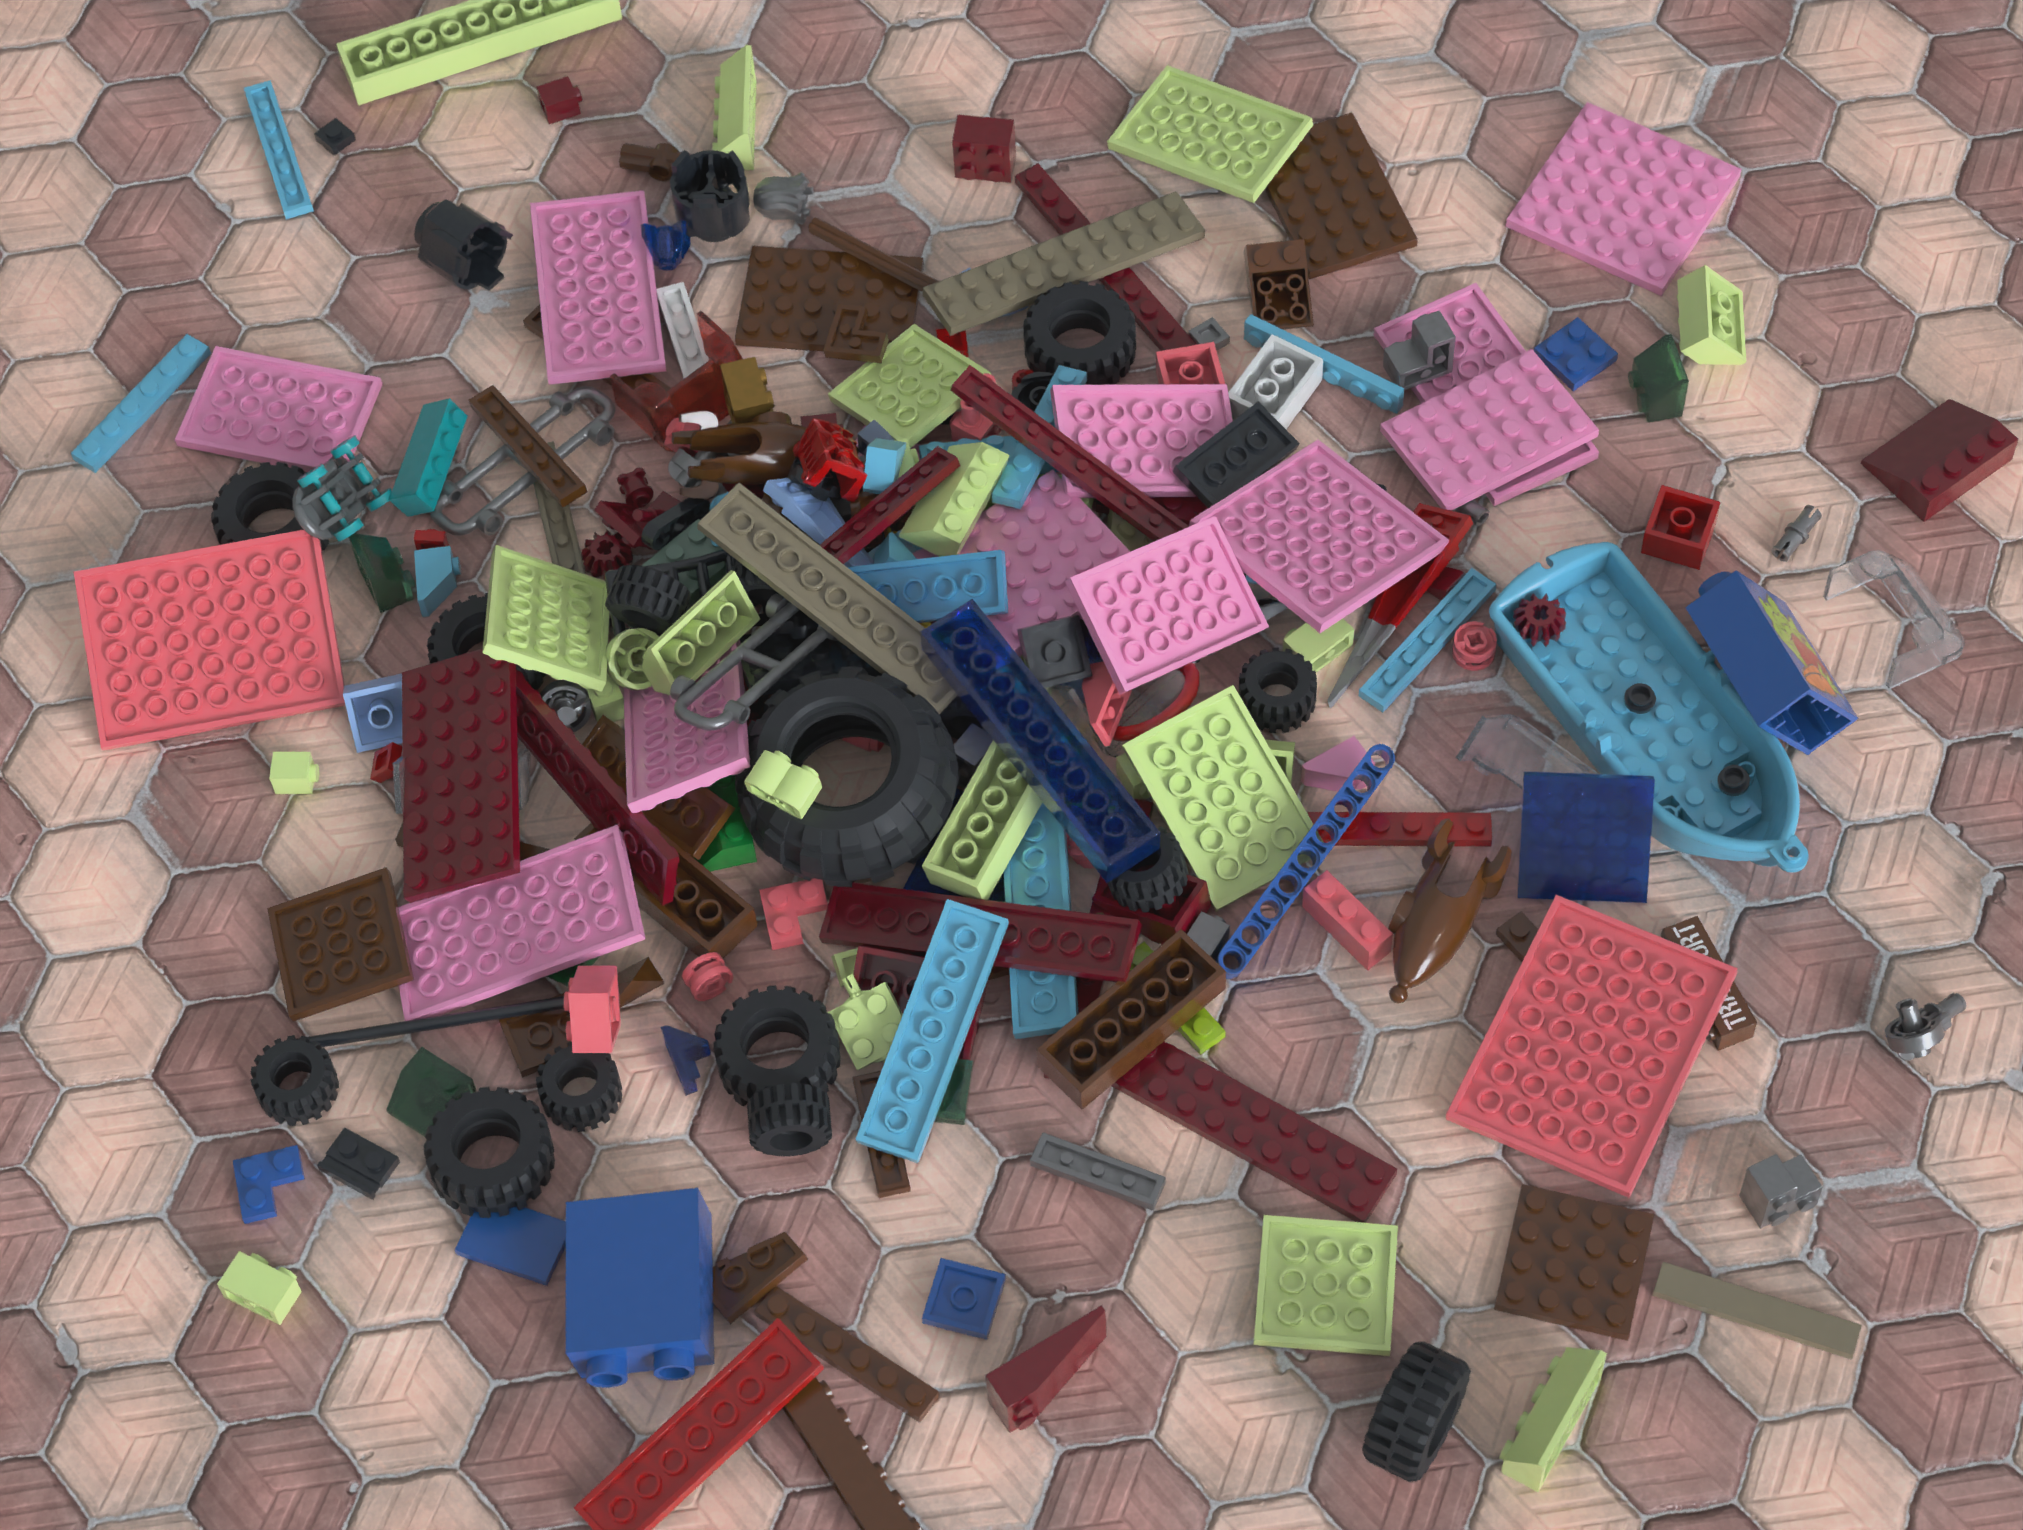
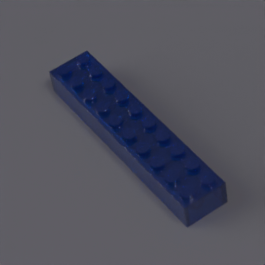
(1040, 741)

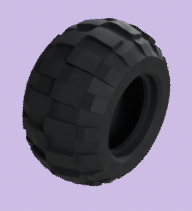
(888, 825)

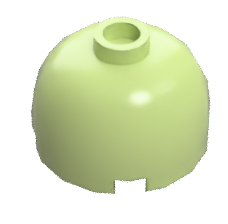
(626, 655)

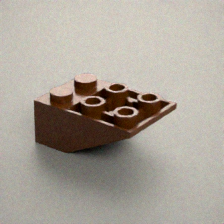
(1279, 283)

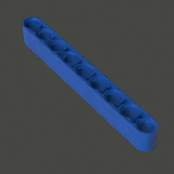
(1315, 850)

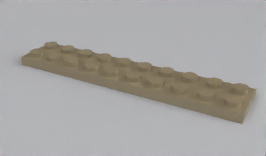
(1071, 257)
(825, 591)

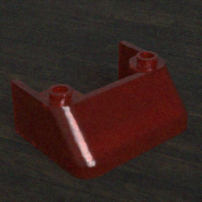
(703, 389)

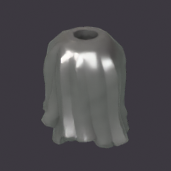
(783, 197)

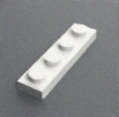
(682, 327)

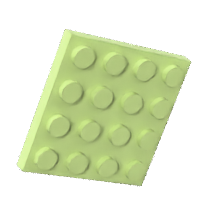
(910, 387)
(1326, 1285)

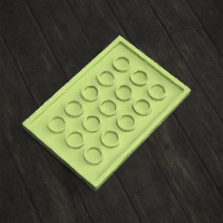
(1210, 133)
(547, 619)
(1222, 795)

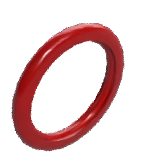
(1181, 704)

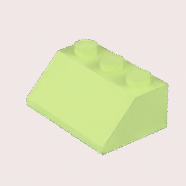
(1711, 318)

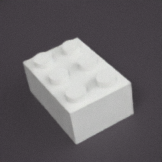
(1278, 378)

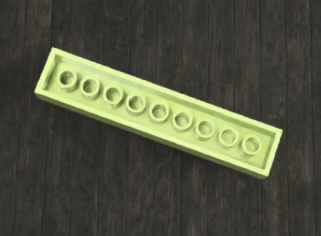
(461, 40)

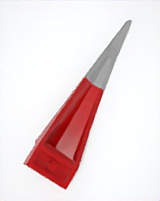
(1398, 600)

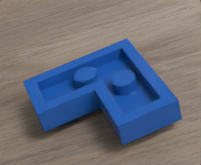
(257, 1177)

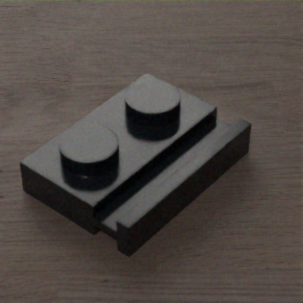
(358, 1163)

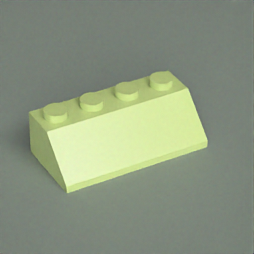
(736, 107)
(951, 509)
(700, 634)
(1553, 1416)

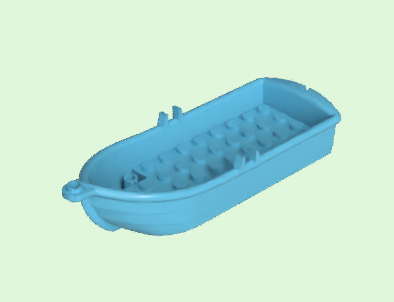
(1699, 725)

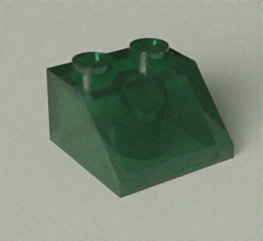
(1659, 381)
(382, 571)
(425, 1088)

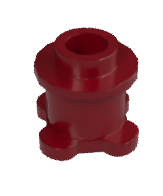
(635, 488)

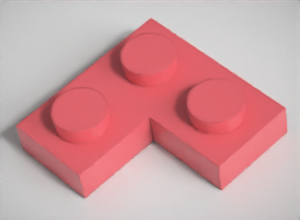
(784, 905)

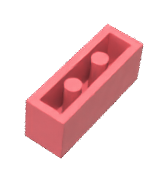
(1347, 920)

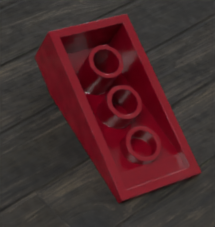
(1033, 1378)

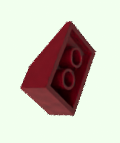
(1165, 922)

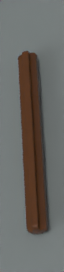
(870, 254)

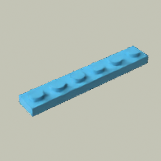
(278, 149)
(1335, 369)
(140, 403)
(1024, 464)
(1427, 640)

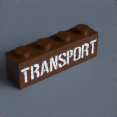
(1734, 1019)

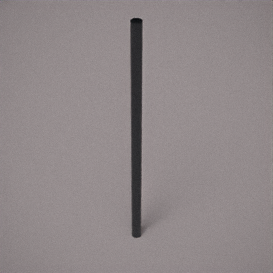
(439, 1022)

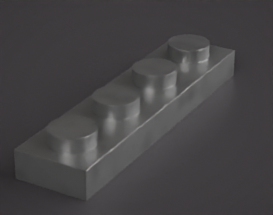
(1098, 1171)

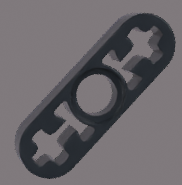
(674, 521)

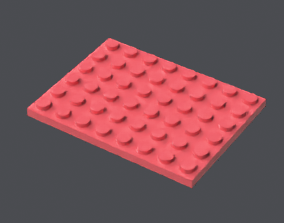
(209, 639)
(1592, 1045)

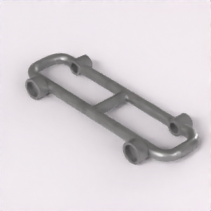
(487, 518)
(687, 690)

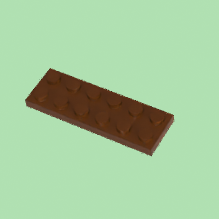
(688, 820)

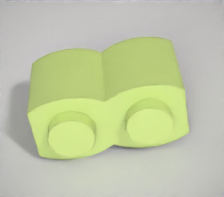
(783, 784)

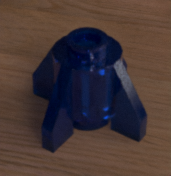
(666, 244)

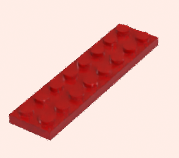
(702, 1433)

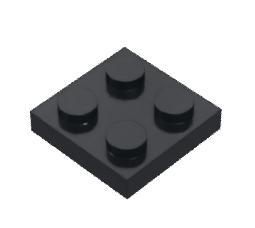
(1055, 651)

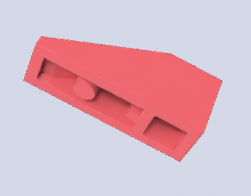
(1103, 702)

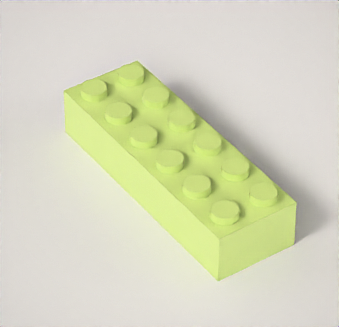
(983, 829)

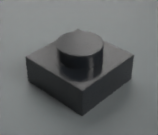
(335, 136)

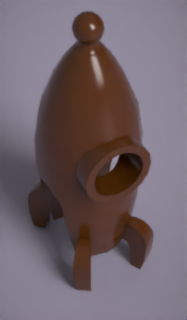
(761, 445)
(1432, 924)

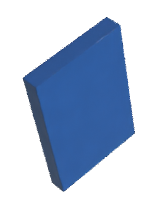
(517, 1243)

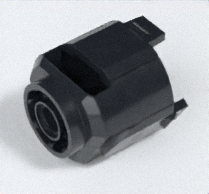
(704, 195)
(461, 244)

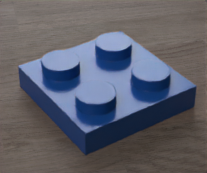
(1576, 354)
(963, 1298)

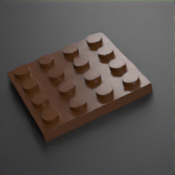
(340, 944)
(1574, 1262)

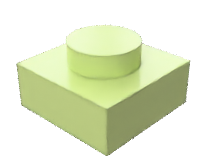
(844, 963)

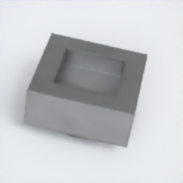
(1210, 332)

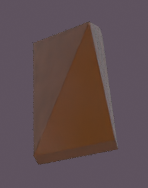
(637, 981)

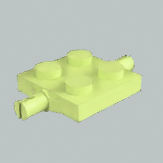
(867, 1022)

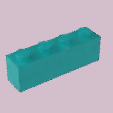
(428, 457)

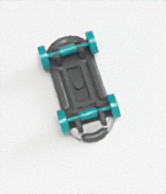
(336, 494)

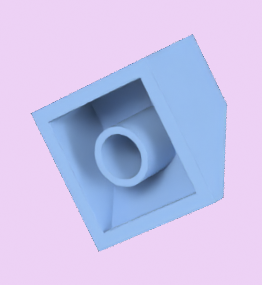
(375, 712)

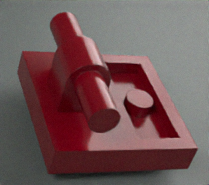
(627, 520)

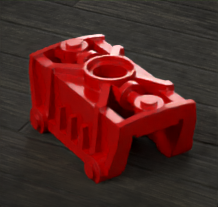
(815, 451)

